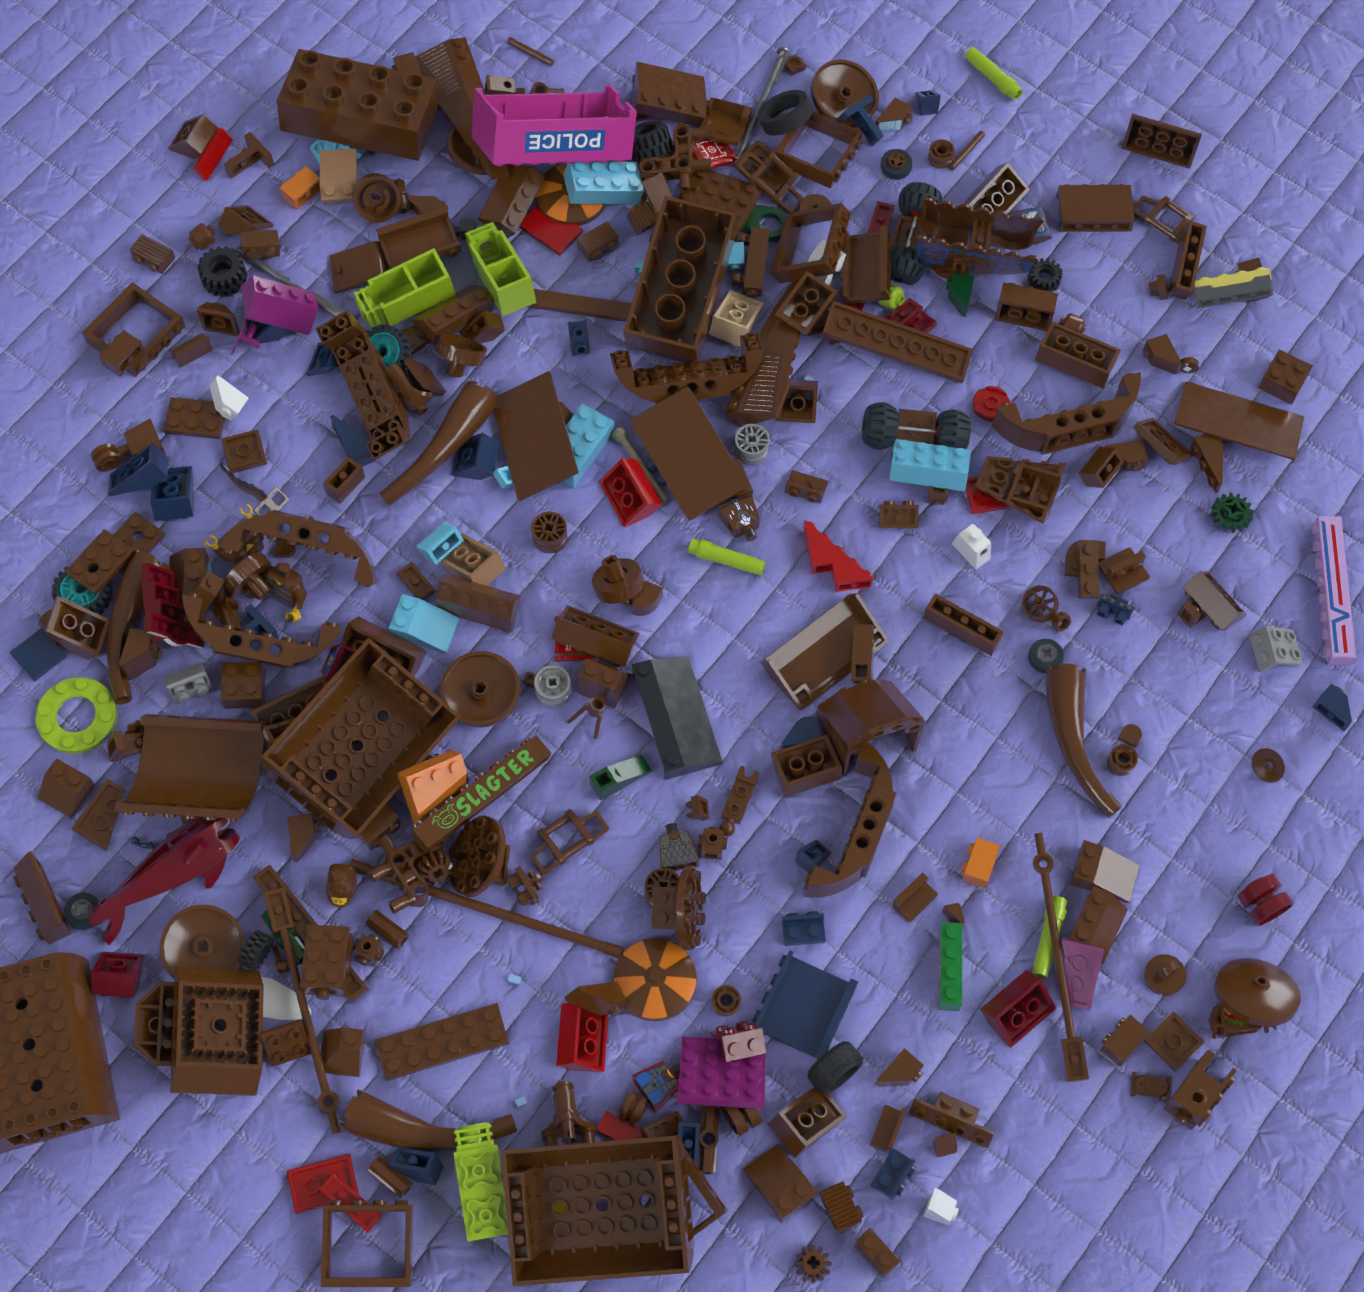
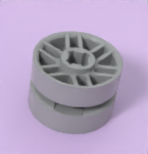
(751, 444)
(552, 686)

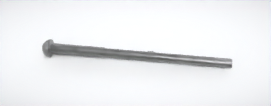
(783, 54)
(321, 302)

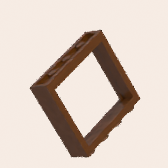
(831, 128)
(782, 268)
(118, 308)
(707, 1192)
(358, 1206)

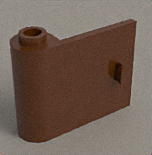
(726, 120)
(357, 266)

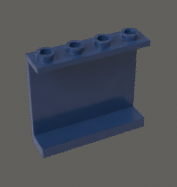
(804, 1006)

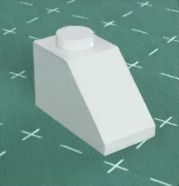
(226, 398)
(941, 1207)

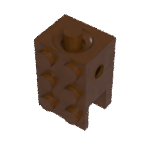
(326, 961)
(1198, 1094)

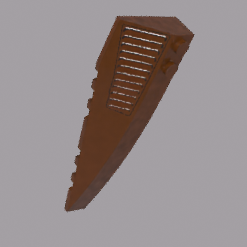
(456, 81)
(767, 388)

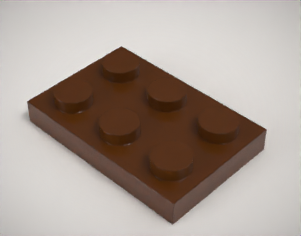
(772, 175)
(193, 418)
(1162, 441)

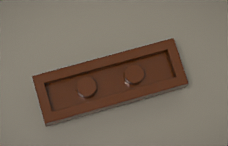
(1088, 569)

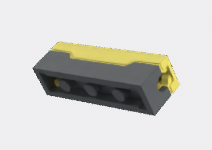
(1233, 287)

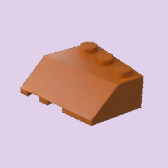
(432, 783)

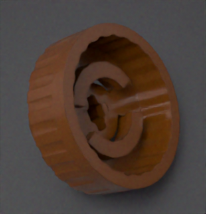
(373, 184)
(460, 352)
(248, 577)
(624, 577)

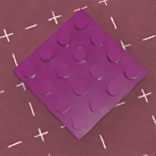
(713, 1082)

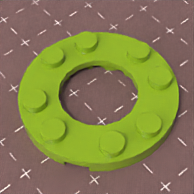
(87, 739)

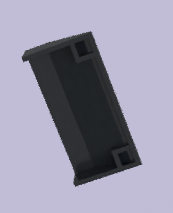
(677, 715)

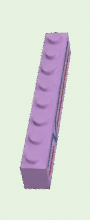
(1334, 590)

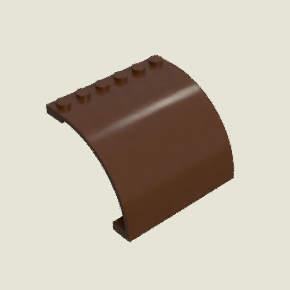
(196, 767)

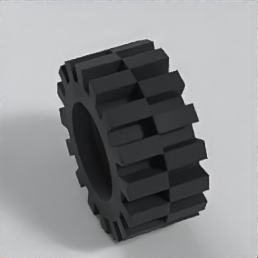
(1048, 267)
(255, 950)

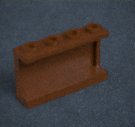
(1095, 208)
(418, 235)
(867, 267)

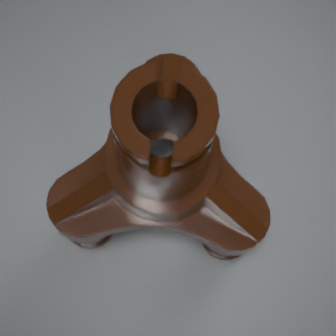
(566, 1118)

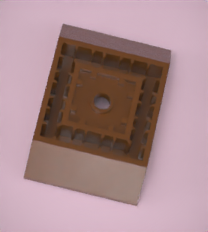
(209, 1058)

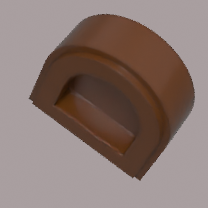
(795, 65)
(283, 549)
(1130, 735)

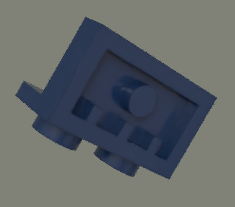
(803, 928)
(893, 1173)

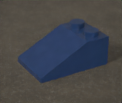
(140, 472)
(174, 496)

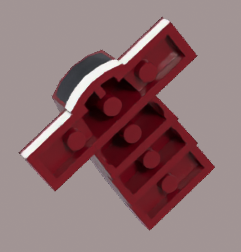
(162, 610)

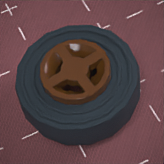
(891, 159)

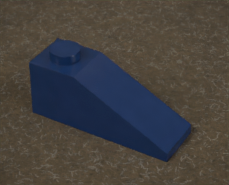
(352, 442)

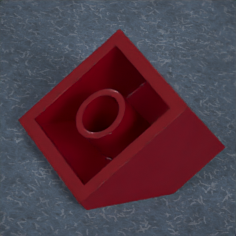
(117, 974)

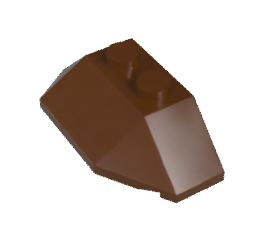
(155, 1024)

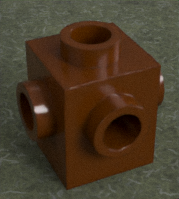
(712, 843)
(370, 956)

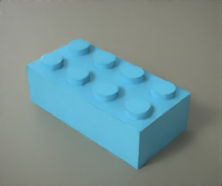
(603, 182)
(588, 436)
(930, 465)

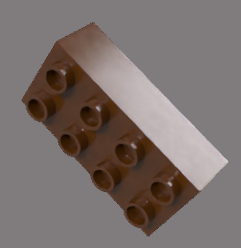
(358, 104)
(680, 280)

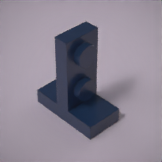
(863, 120)
(258, 625)

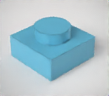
(503, 477)

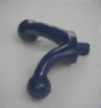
(135, 840)

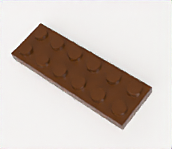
(442, 1042)

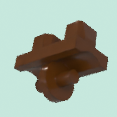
(529, 894)

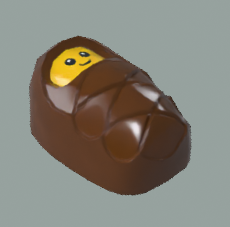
(341, 884)

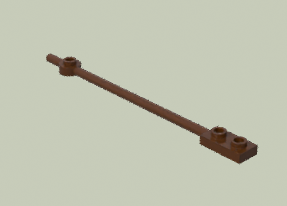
(281, 922)
(1072, 1046)

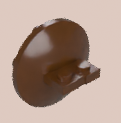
(479, 856)
(678, 908)

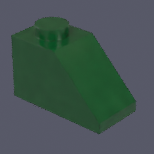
(960, 291)

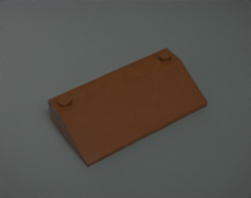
(820, 652)

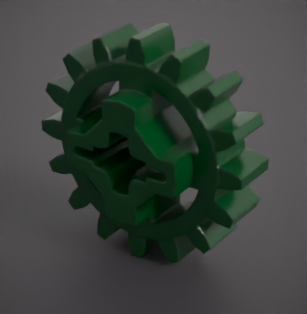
(1240, 516)

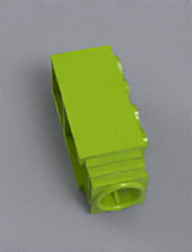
(500, 269)
(405, 290)
(480, 1182)

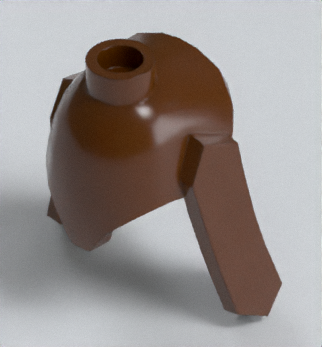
(414, 397)

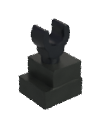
(465, 226)

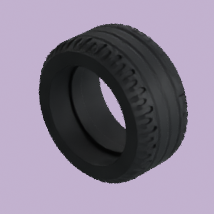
(835, 1067)

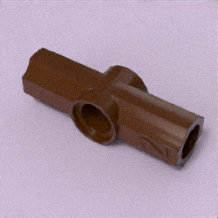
(226, 609)
(708, 1126)

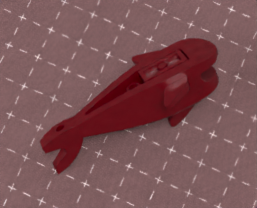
(187, 852)

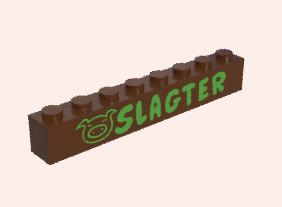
(479, 795)

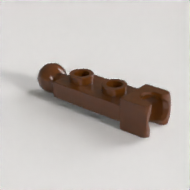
(738, 801)

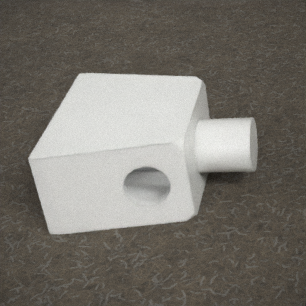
(971, 544)

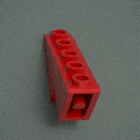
(828, 557)

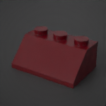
(1018, 1008)

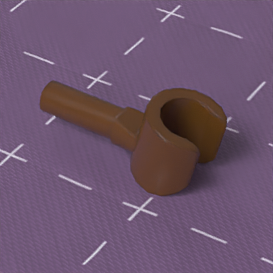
(281, 966)

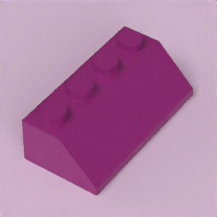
(279, 304)

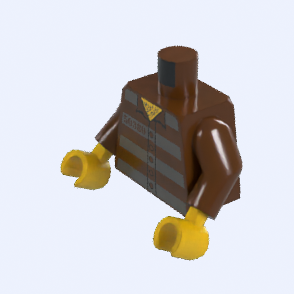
(252, 544)
(286, 587)

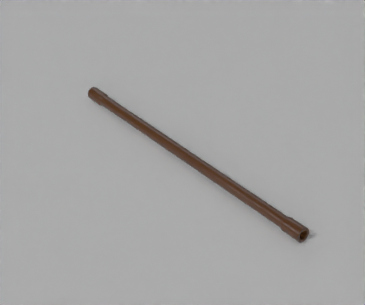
(605, 947)

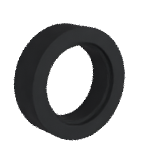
(789, 121)

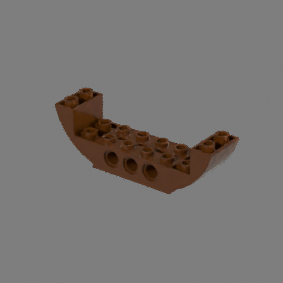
(704, 378)
(368, 383)
(1069, 426)
(272, 525)
(219, 639)
(864, 834)

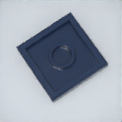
(37, 654)

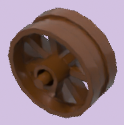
(1040, 603)

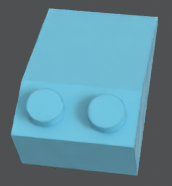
(423, 624)

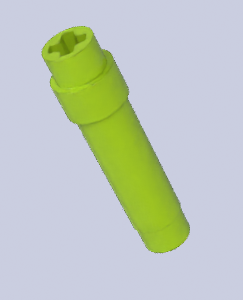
(1005, 83)
(708, 551)
(1044, 953)

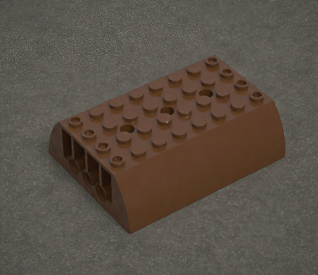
(348, 713)
(66, 1055)
(592, 1241)

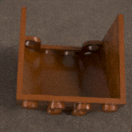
(869, 712)

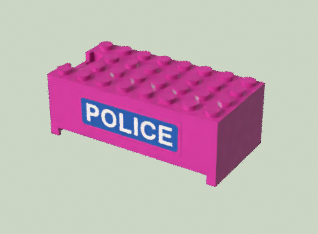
(553, 127)

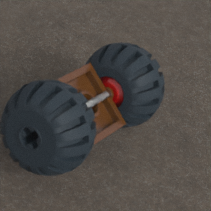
(905, 263)
(884, 425)

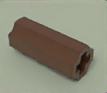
(387, 929)
(389, 1177)

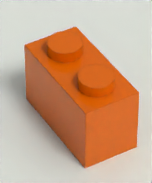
(300, 187)
(980, 863)

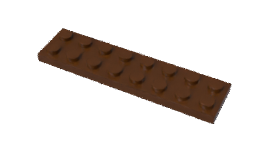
(897, 342)

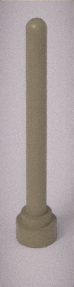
(621, 436)

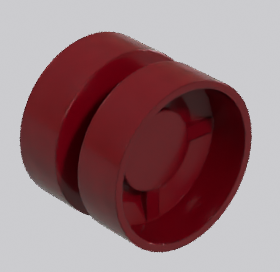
(1261, 893)

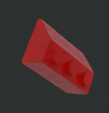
(629, 491)
(581, 1039)

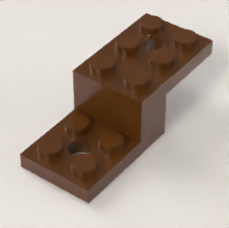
(113, 552)

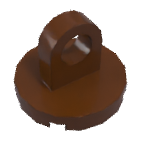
(1165, 975)

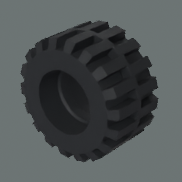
(651, 140)
(222, 259)

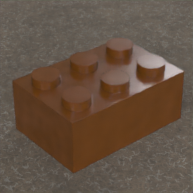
(1026, 306)

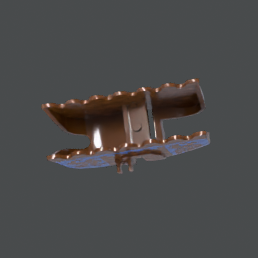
(950, 229)

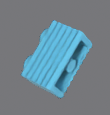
(440, 543)

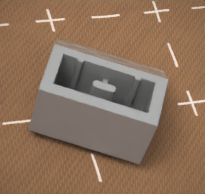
(188, 683)

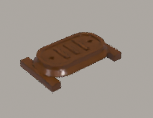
(1150, 1086)

